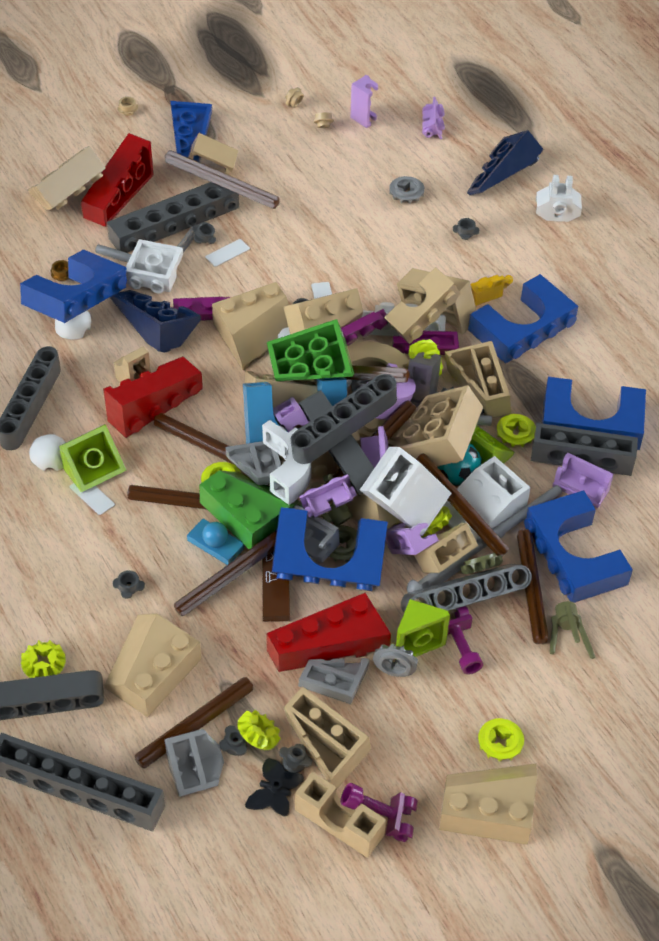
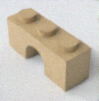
(412, 321)
(357, 828)

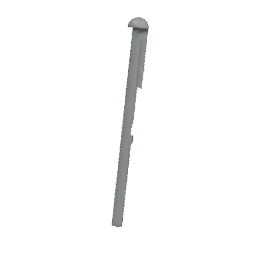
(437, 578)

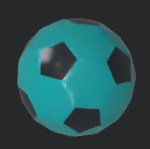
(459, 471)

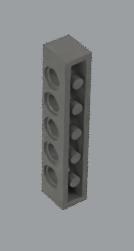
(171, 215)
(80, 782)

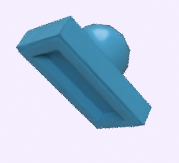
(216, 541)

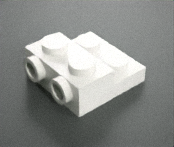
(153, 266)

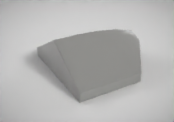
(194, 761)

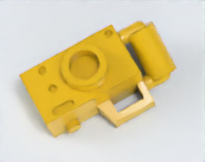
(490, 288)

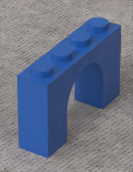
(98, 281)
(514, 339)
(627, 421)
(292, 559)
(577, 576)

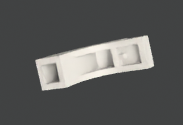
(290, 478)

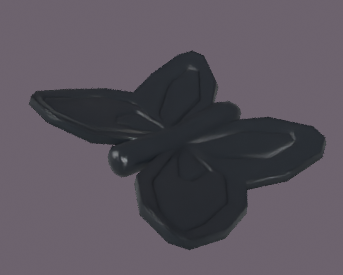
(275, 789)

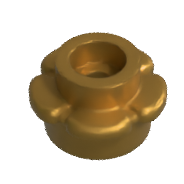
(60, 270)

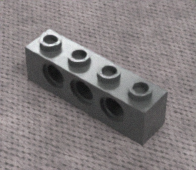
(604, 450)

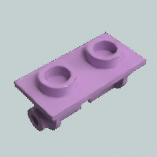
(432, 118)
(316, 499)

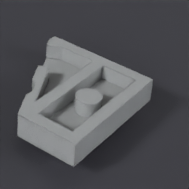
(254, 460)
(334, 678)

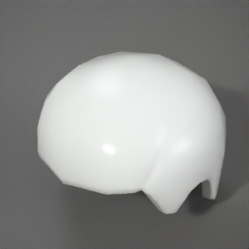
(75, 327)
(46, 452)

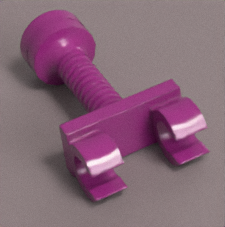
(470, 661)
(400, 804)

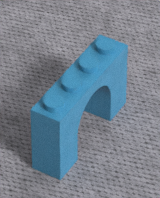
(259, 403)

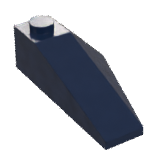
(507, 158)
(156, 321)

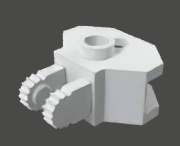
(559, 199)

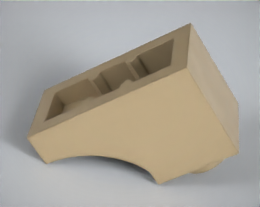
(132, 365)
(450, 548)

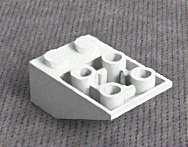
(405, 488)
(493, 493)

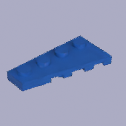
(188, 121)

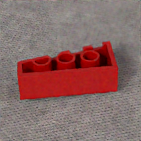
(121, 180)
(140, 400)
(329, 634)

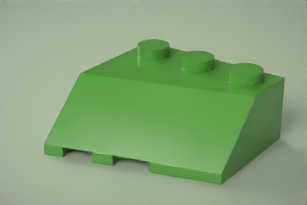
(311, 354)
(242, 505)

